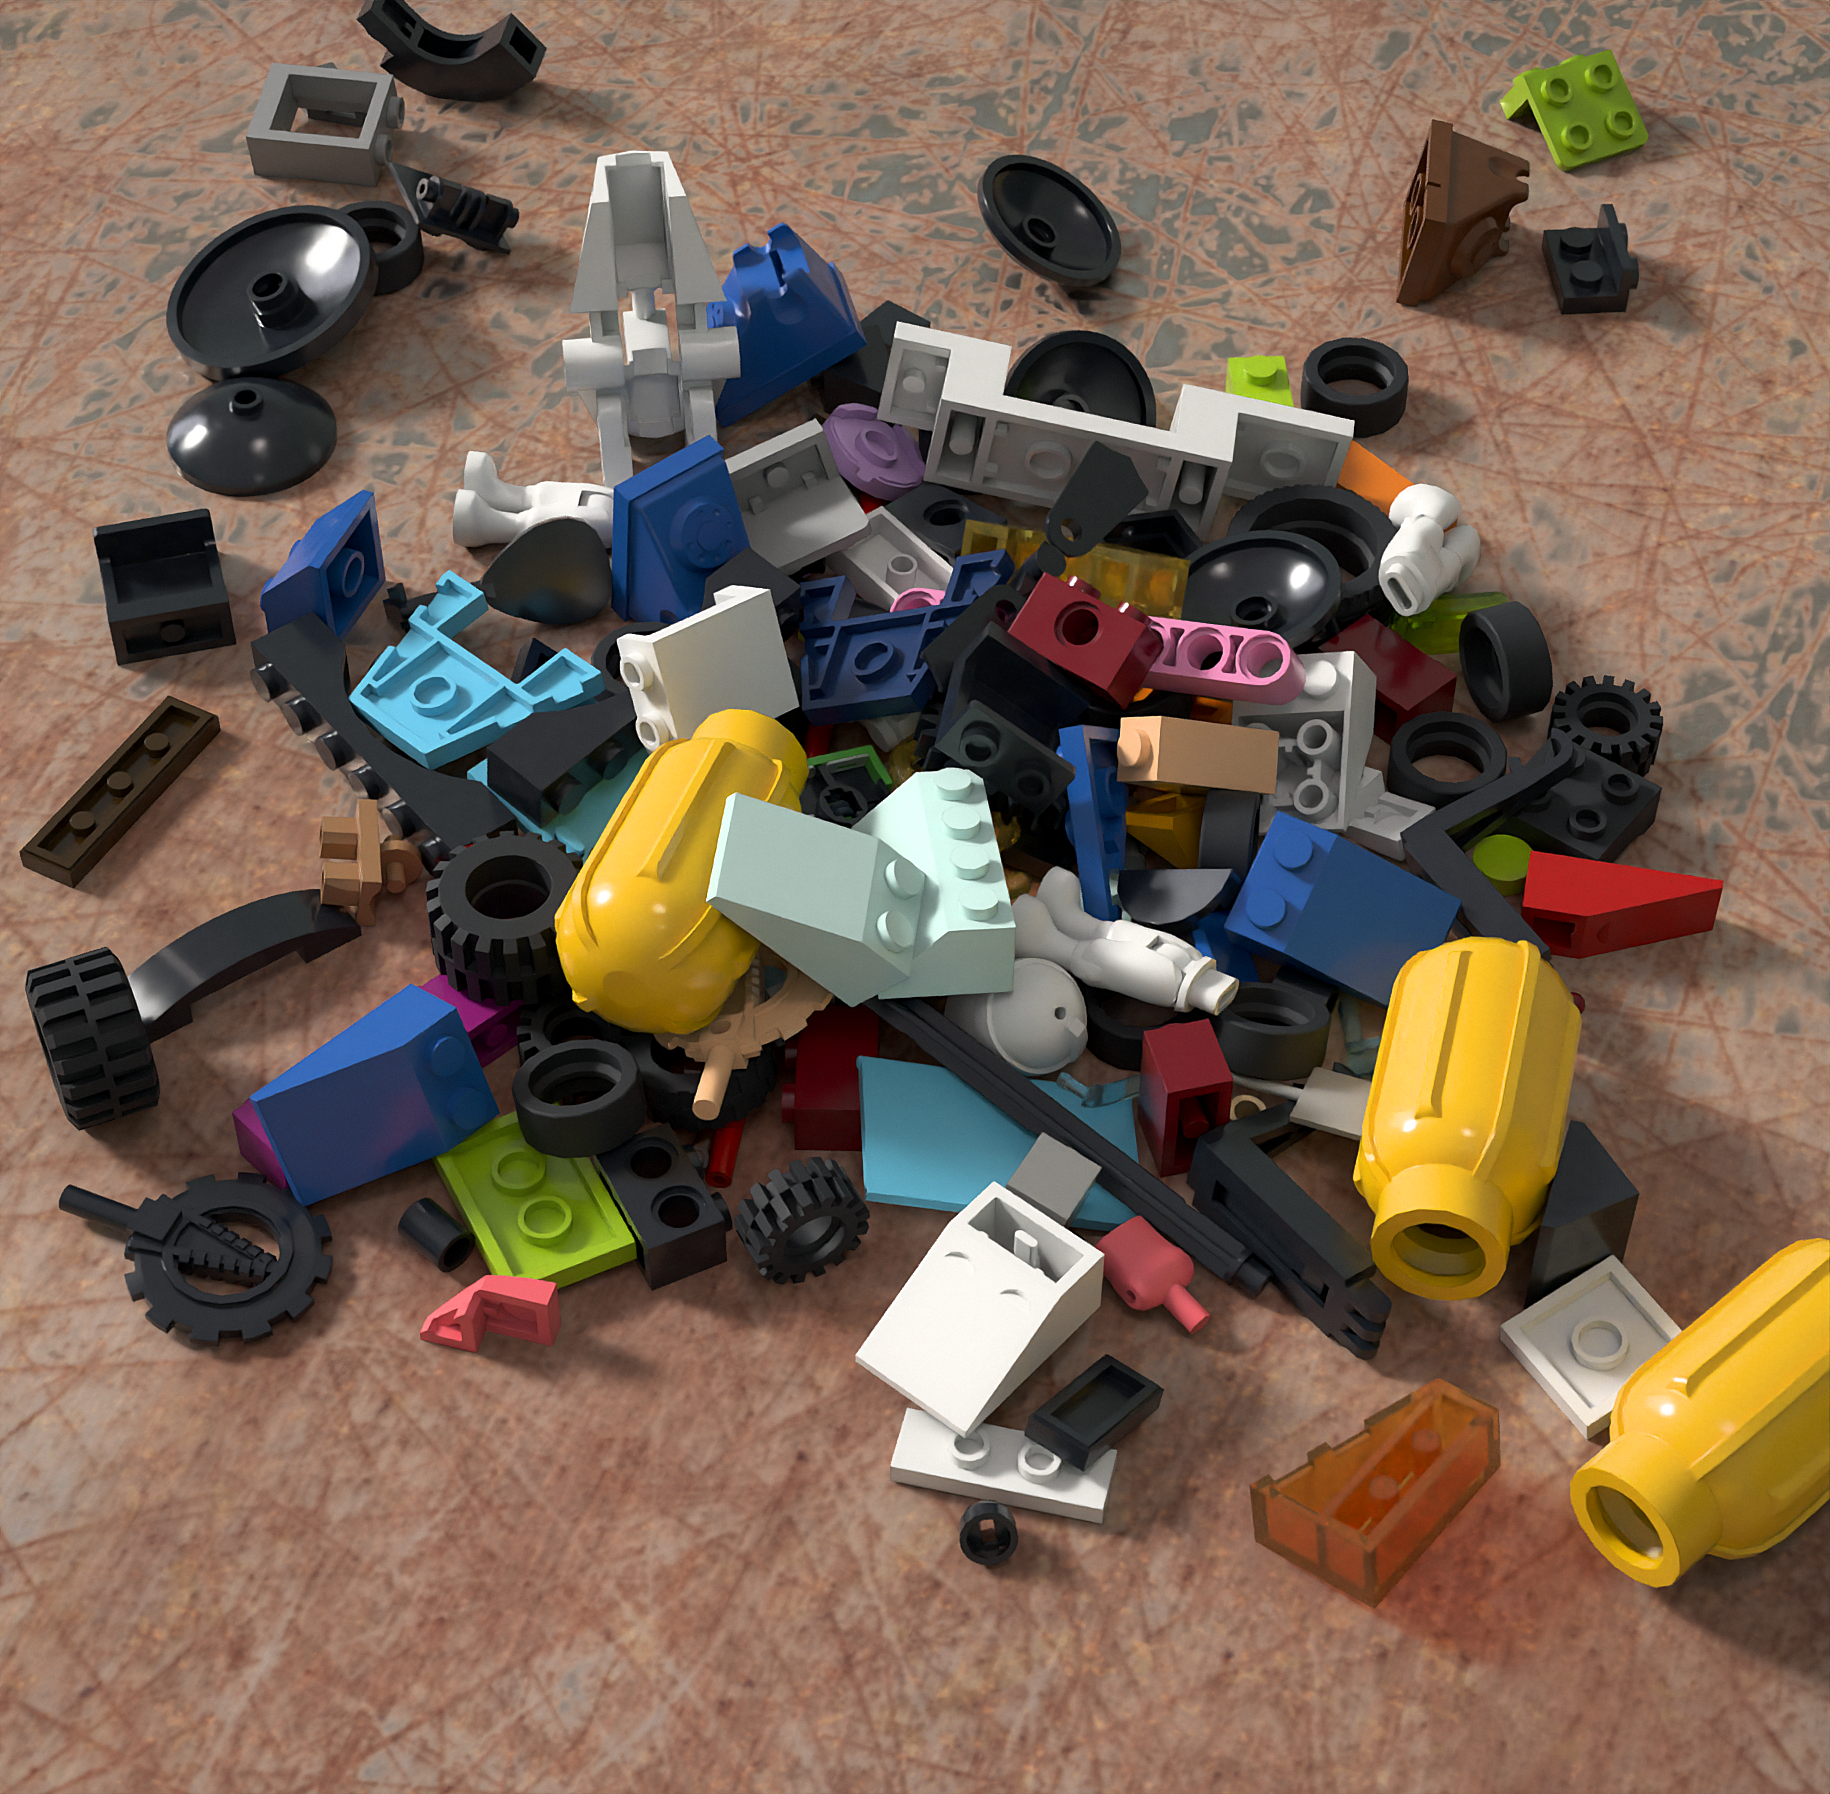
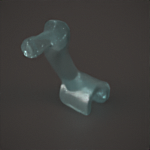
(1361, 1052)

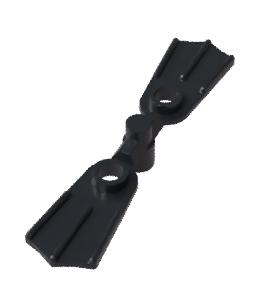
(1090, 506)

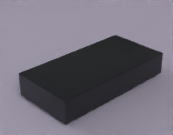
(1094, 1412)

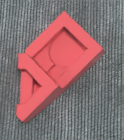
(498, 1305)

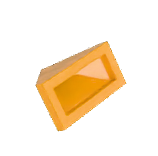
(1169, 827)

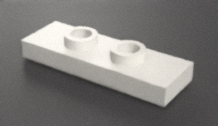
(999, 1467)

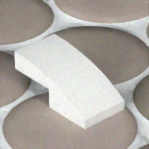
(1381, 816)

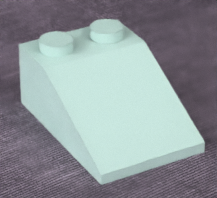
(818, 896)

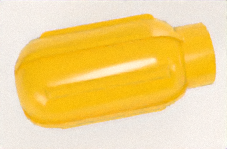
(637, 918)
(1466, 1113)
(1720, 1430)

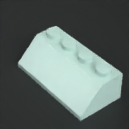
(965, 909)

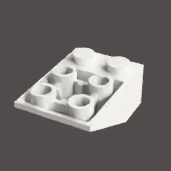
(1320, 739)
(984, 1309)

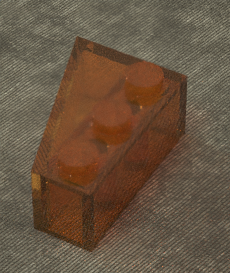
(1382, 1495)

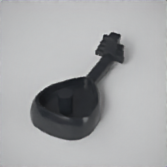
(545, 576)

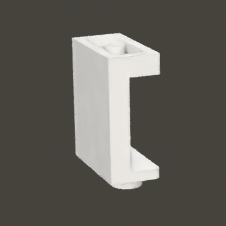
(708, 665)

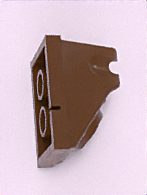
(1455, 211)

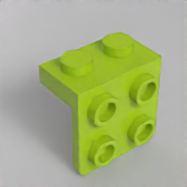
(1580, 109)

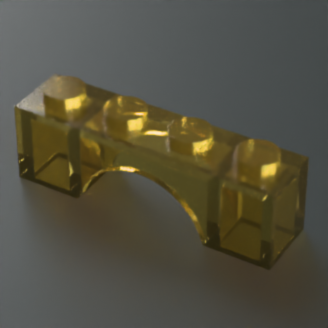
(1124, 574)

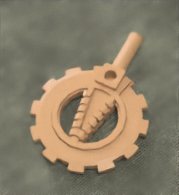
(746, 1025)

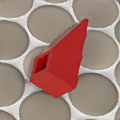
(1608, 907)

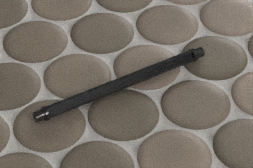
(1041, 1113)

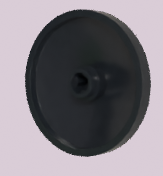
(272, 293)

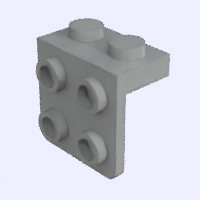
(795, 499)

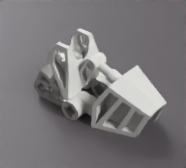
(638, 241)

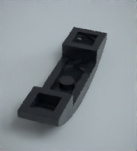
(232, 949)

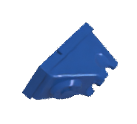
(788, 319)
(673, 533)

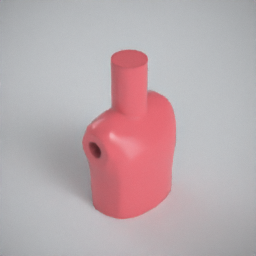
(1151, 1272)

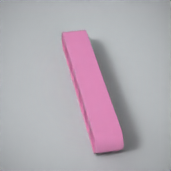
(1183, 653)

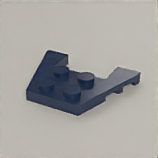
(874, 661)

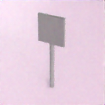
(1326, 1103)

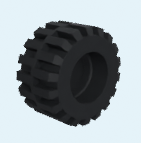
(468, 911)
(93, 1038)

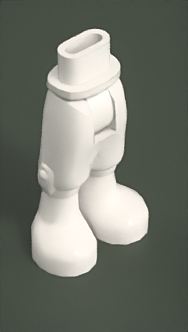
(500, 511)
(1421, 557)
(1116, 953)

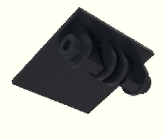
(455, 209)

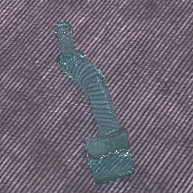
(1101, 1094)

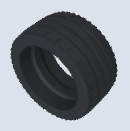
(1345, 526)

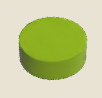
(1503, 862)

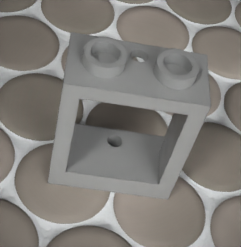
(323, 157)

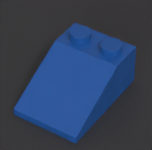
(1336, 910)
(376, 1098)

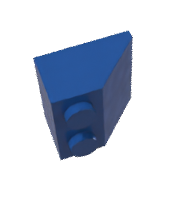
(330, 569)

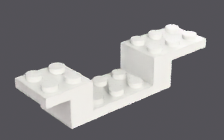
(1032, 448)

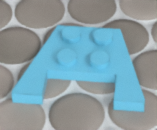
(447, 702)

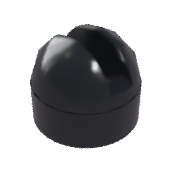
(971, 1538)

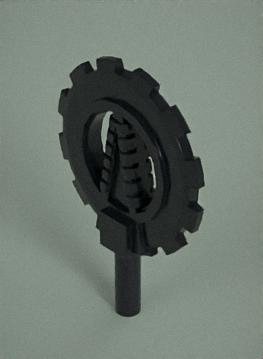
(185, 1237)

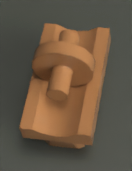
(372, 865)

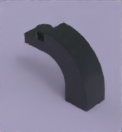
(450, 64)

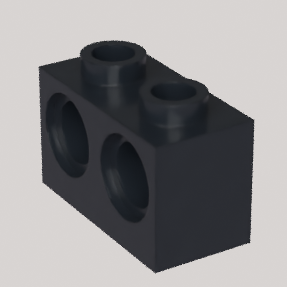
(666, 1205)

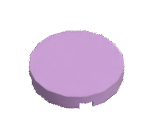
(872, 453)

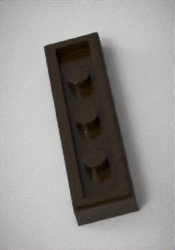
(120, 792)

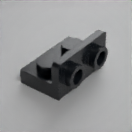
(1591, 266)

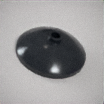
(1048, 221)
(1084, 375)
(251, 436)
(1264, 584)

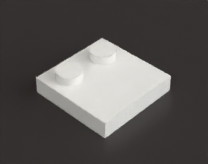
(1589, 1341)

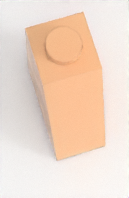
(1196, 756)

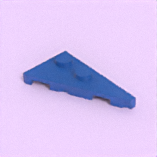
(1095, 814)

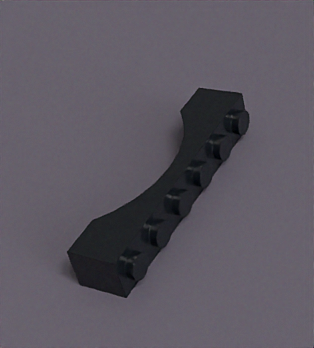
(309, 680)
(561, 755)

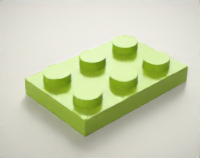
(533, 1209)

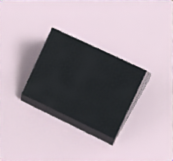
(1584, 1216)

